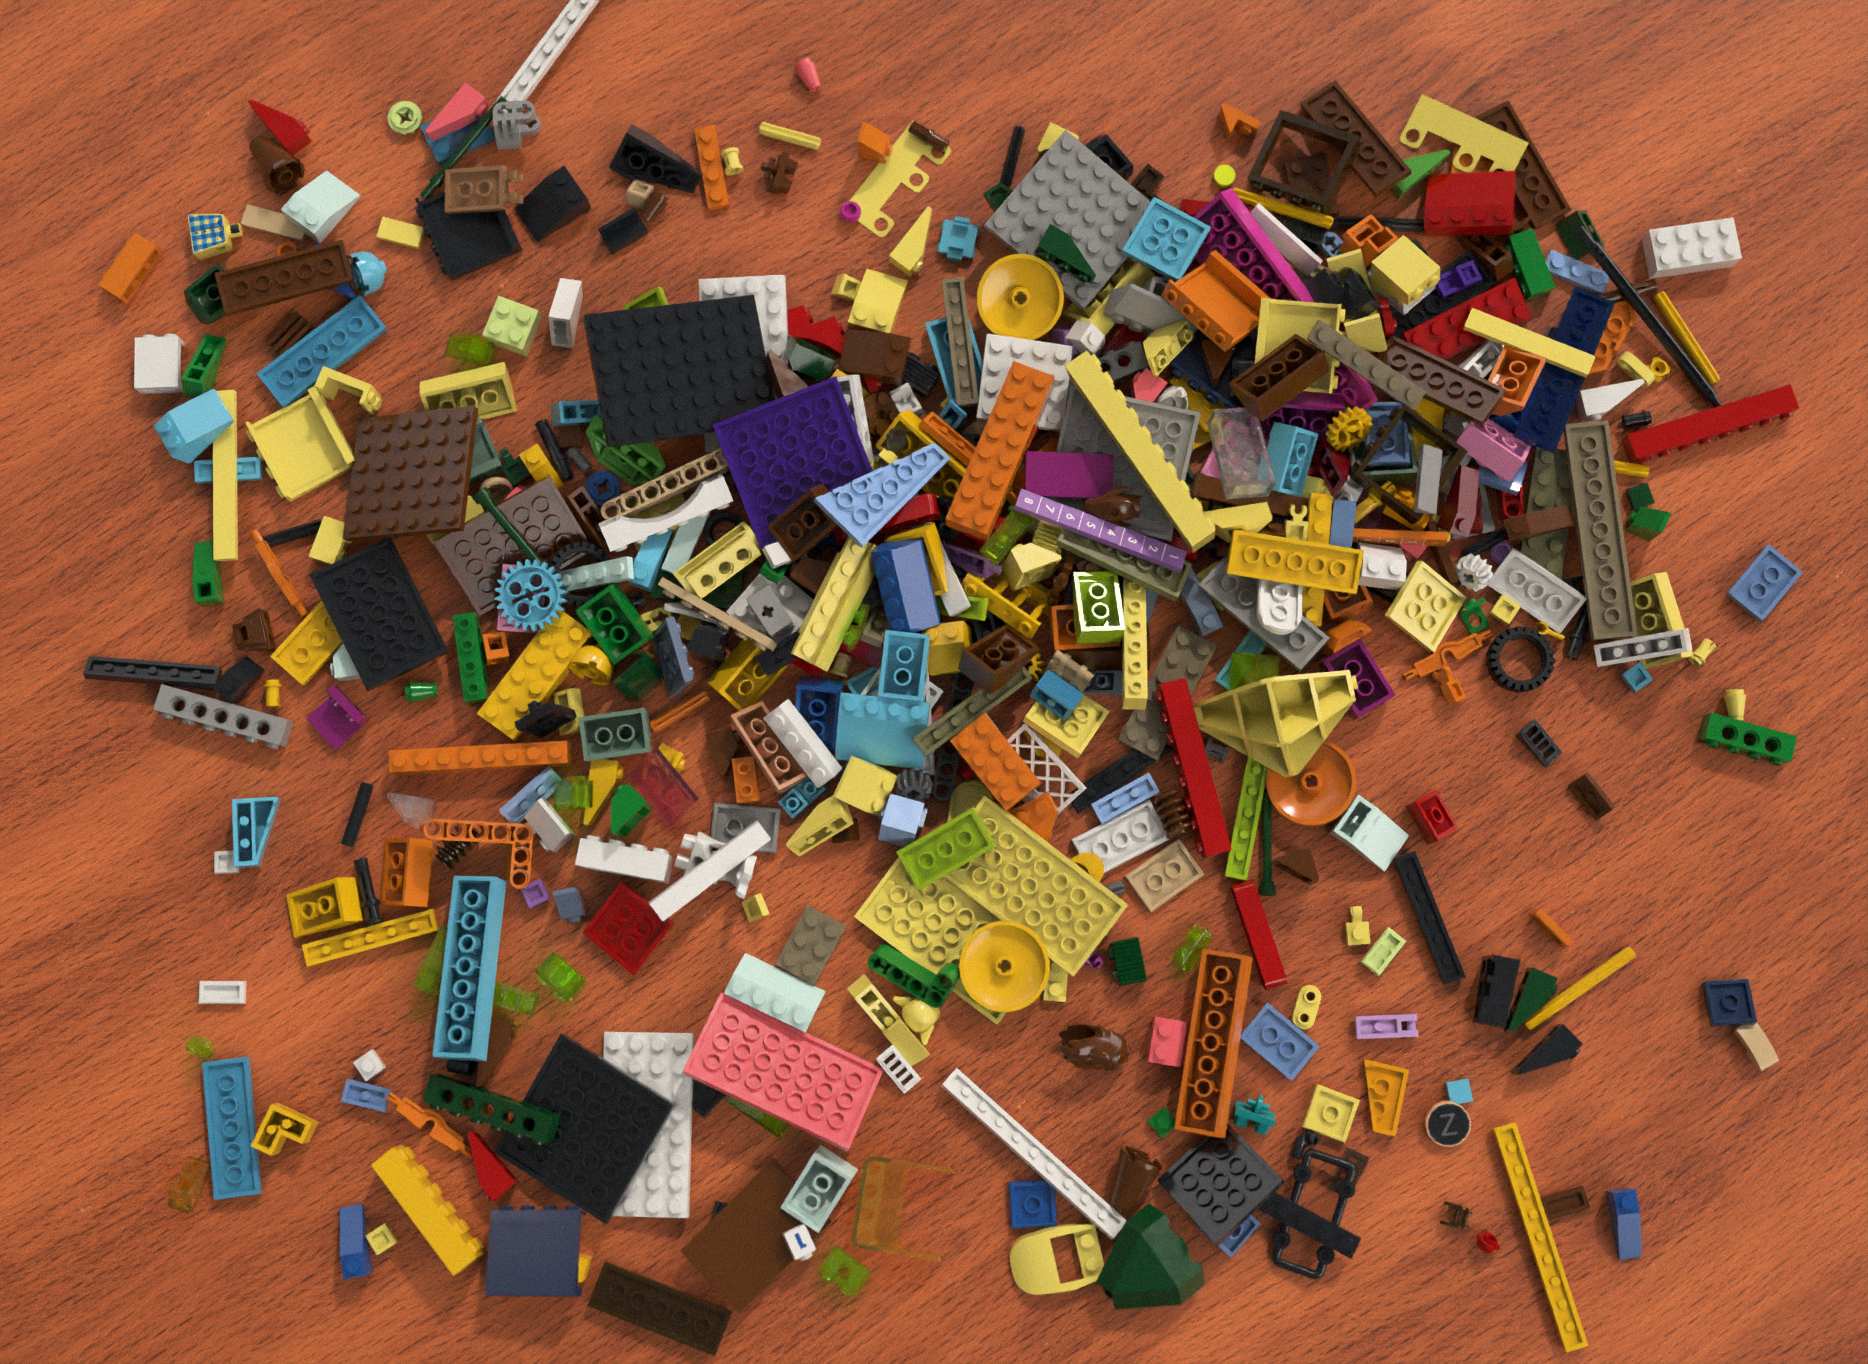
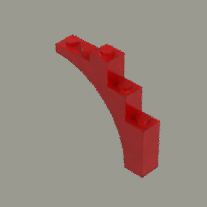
(823, 334)

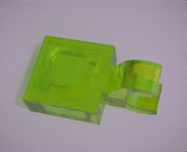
(200, 1046)

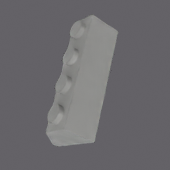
(1141, 309)

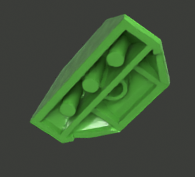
(632, 462)

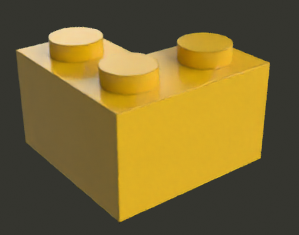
(283, 1123)

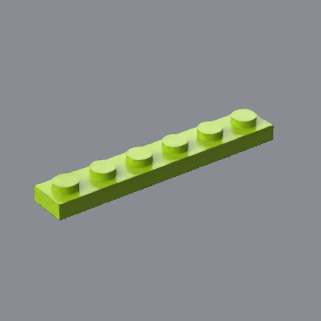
(1246, 820)

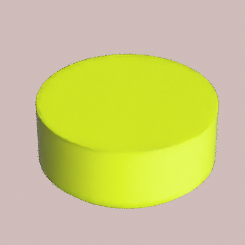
(1224, 176)

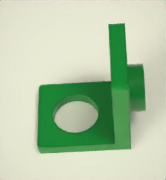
(1470, 608)

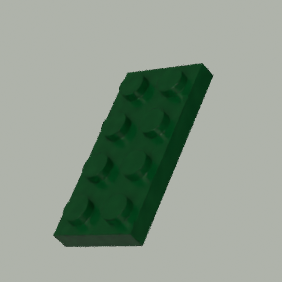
(721, 597)

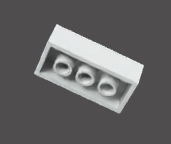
(1691, 248)
(623, 860)

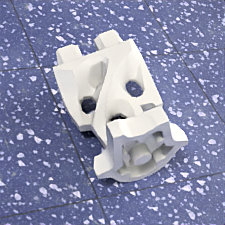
(702, 848)

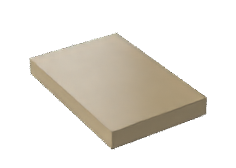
(1164, 875)

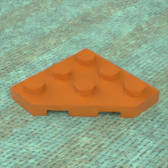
(1615, 332)
(1038, 815)

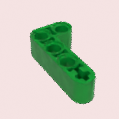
(913, 977)

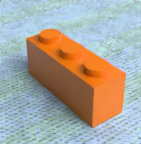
(130, 268)

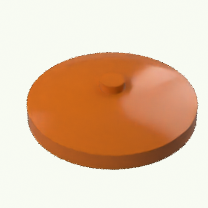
(1318, 792)

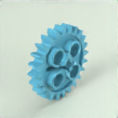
(524, 576)

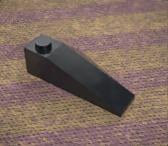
(649, 160)

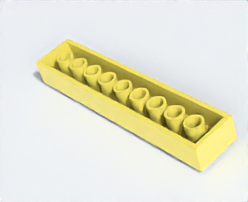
(1140, 452)

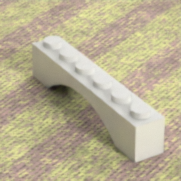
(709, 495)

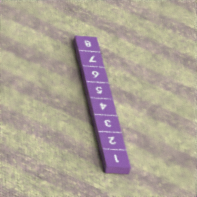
(1100, 530)

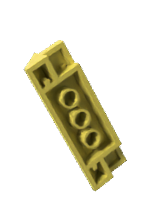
(835, 604)

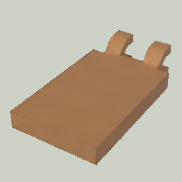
(480, 189)

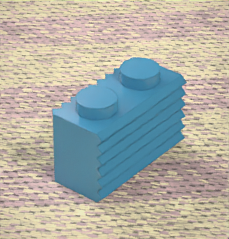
(1056, 694)

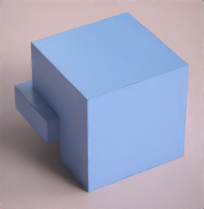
(901, 820)

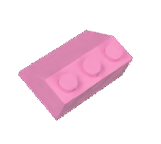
(1494, 448)

